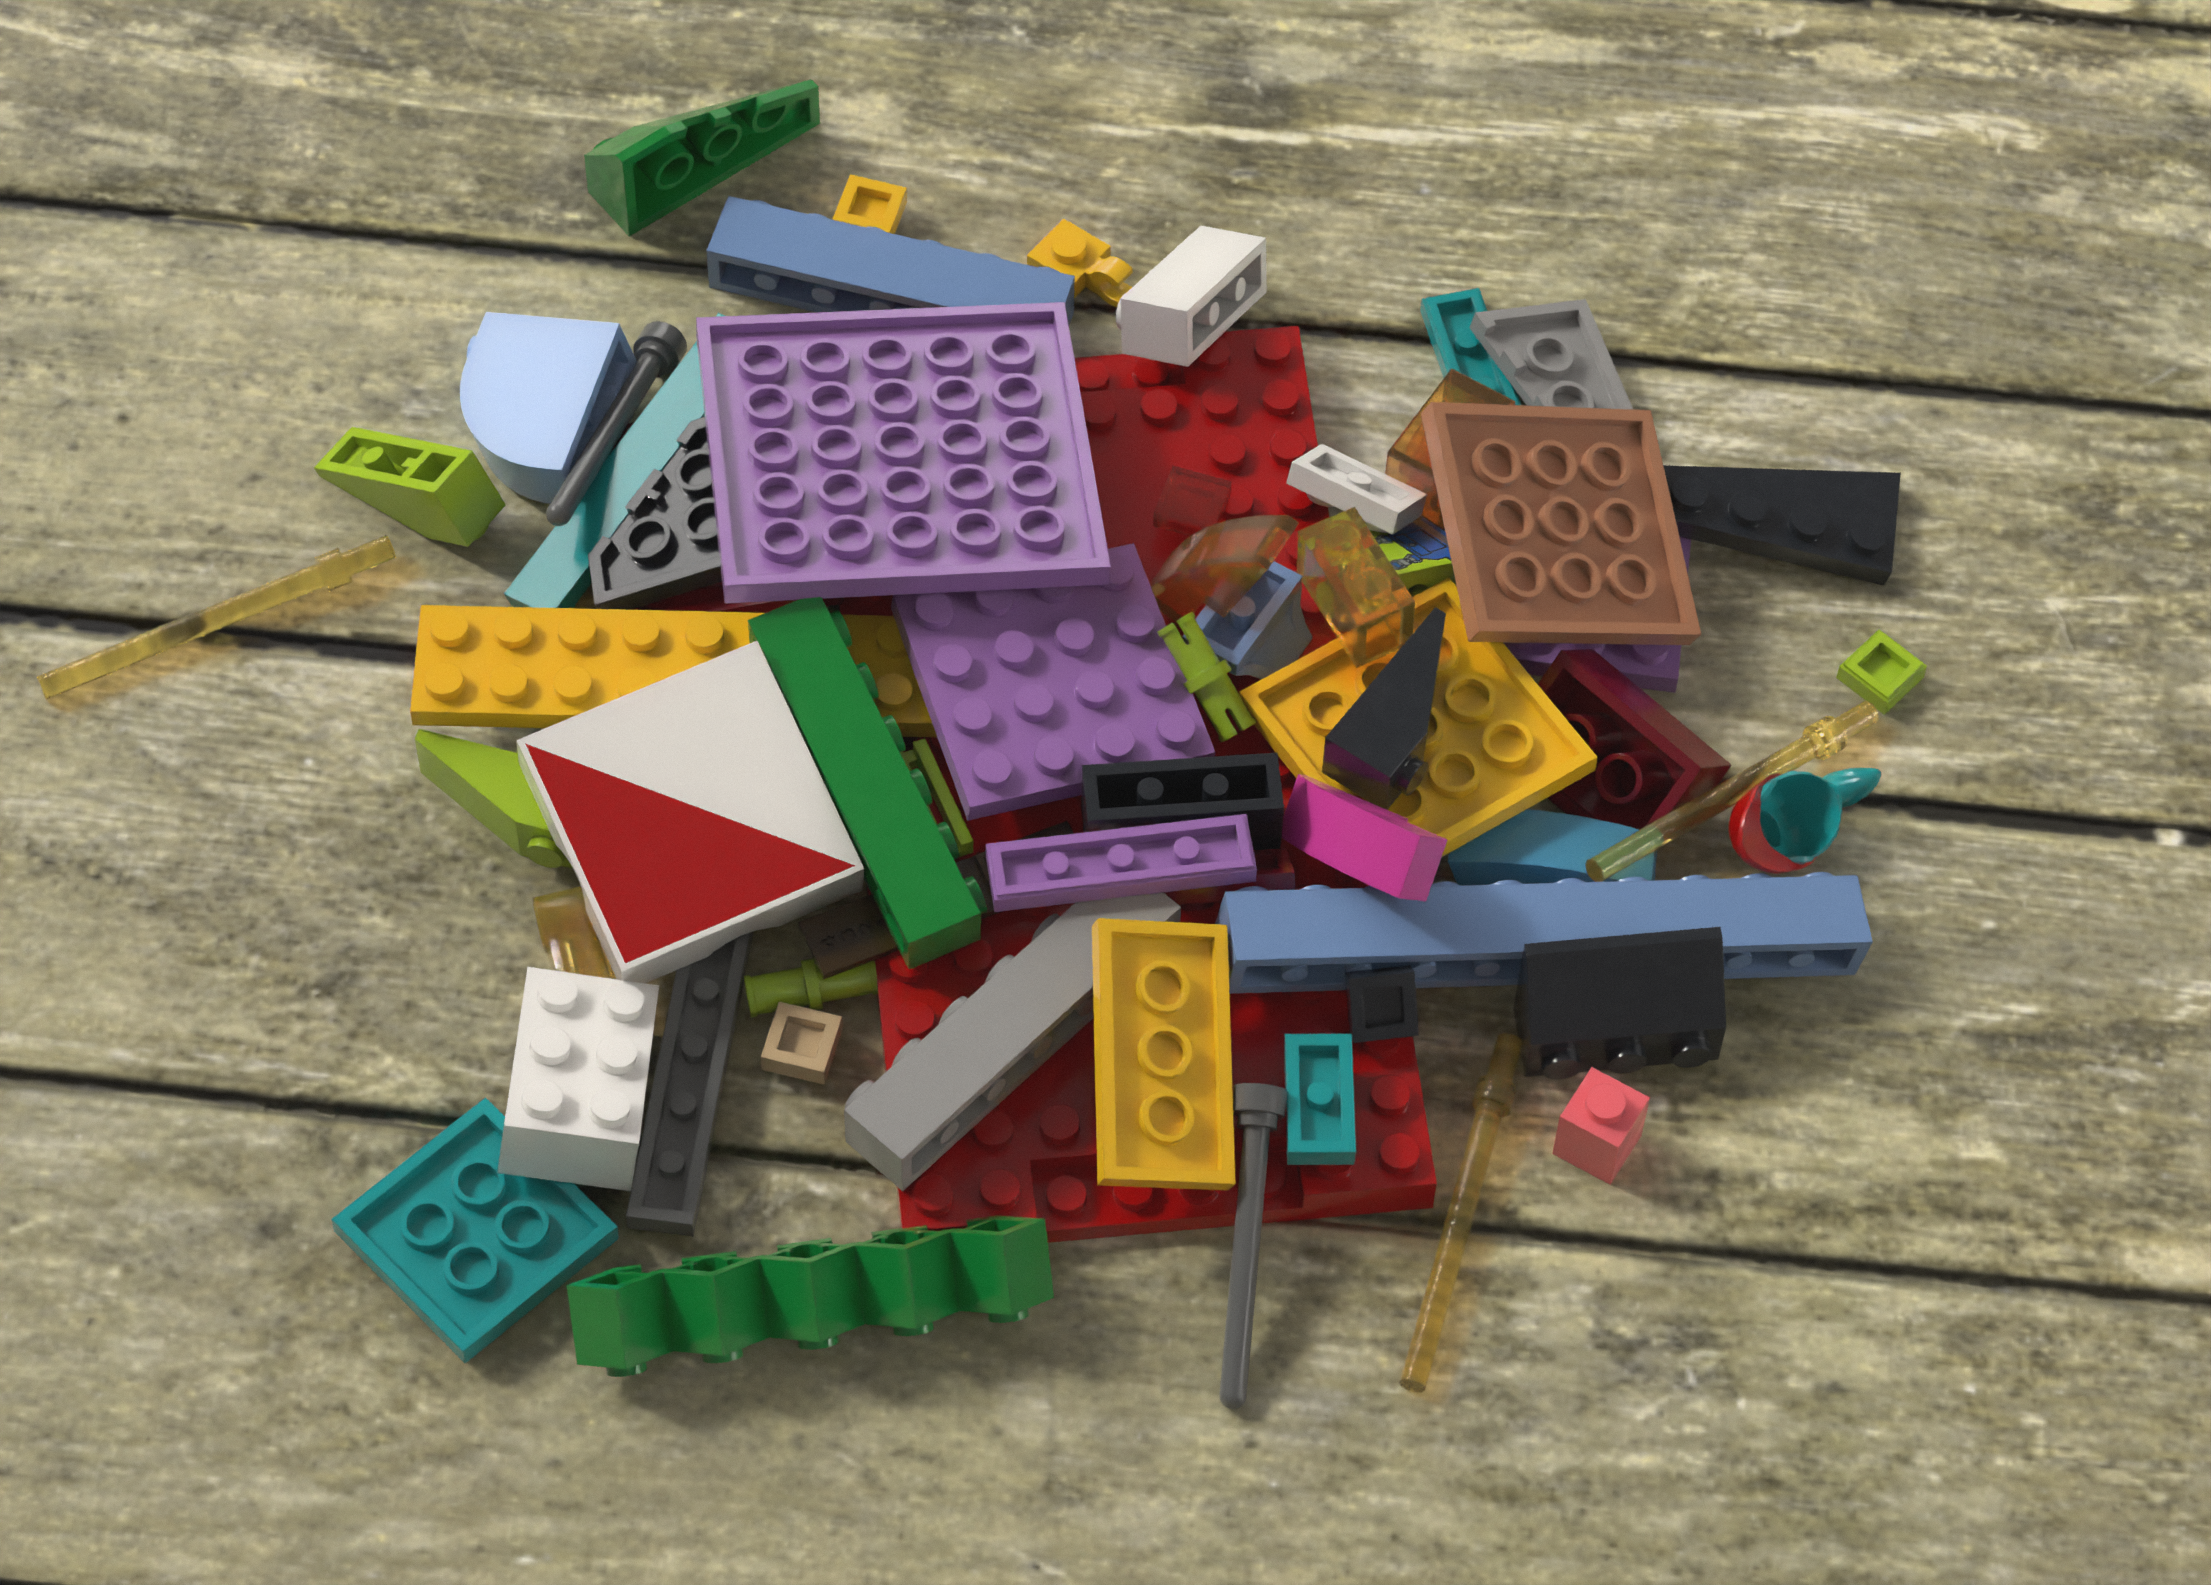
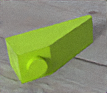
(417, 482)
(492, 790)

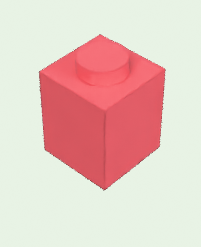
(1600, 1125)

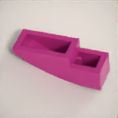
(1362, 839)

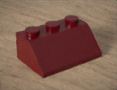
(1642, 751)

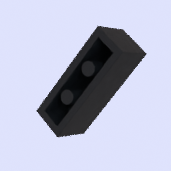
(1185, 791)

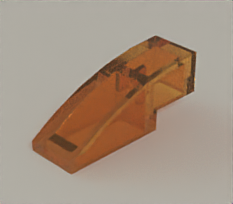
(1220, 564)

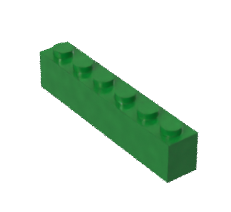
(877, 797)

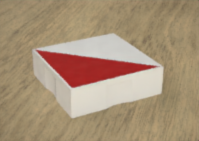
(690, 814)

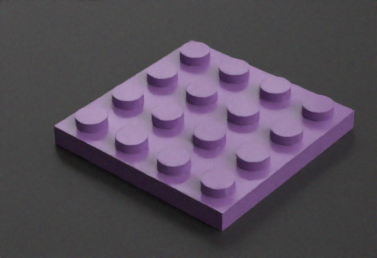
(1048, 683)

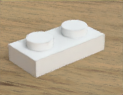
(1346, 483)

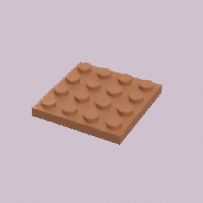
(1559, 525)

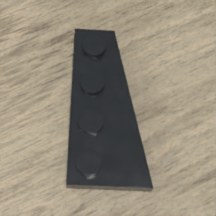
(1792, 515)

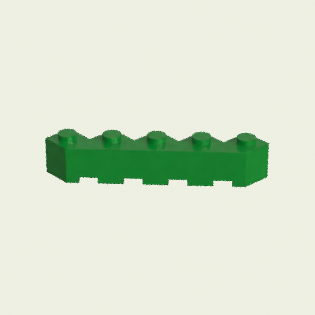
(810, 1293)

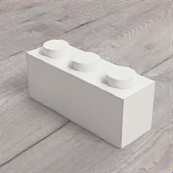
(1192, 296)

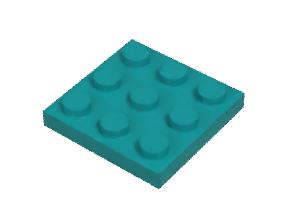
(471, 1242)

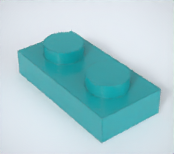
(1319, 1099)

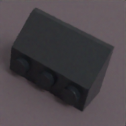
(1621, 1002)

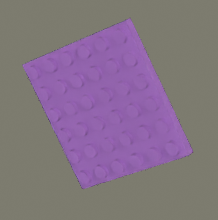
(899, 452)

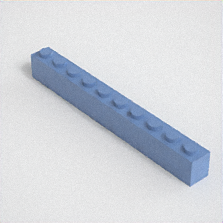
(1480, 931)

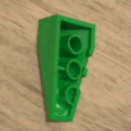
(684, 155)

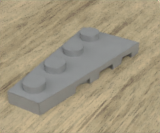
(1552, 355)

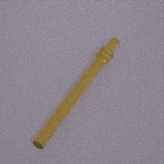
(330, 571)
(1818, 741)
(1492, 1102)

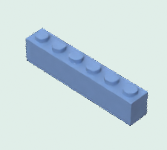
(851, 267)

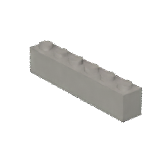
(987, 1042)

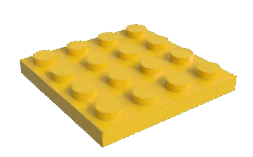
(1489, 739)

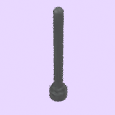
(657, 354)
(1258, 1115)

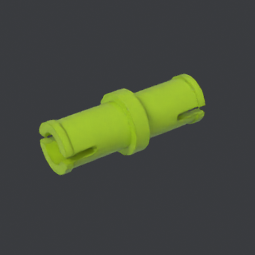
(1206, 677)
(807, 987)

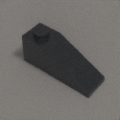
(1384, 734)

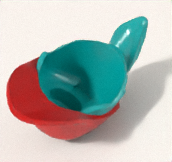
(1794, 816)

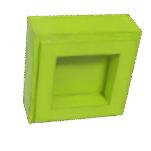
(1881, 671)

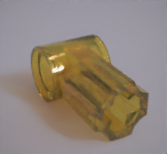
(569, 934)

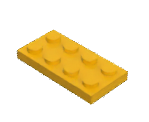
(1162, 1055)

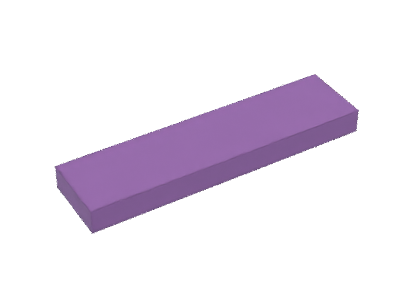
(1120, 862)

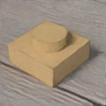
(801, 1043)

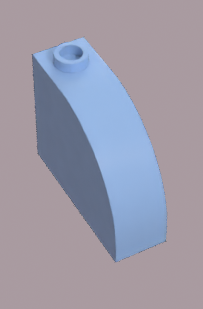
(539, 394)

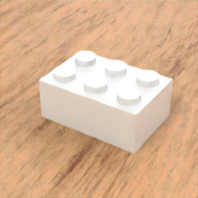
(578, 1079)

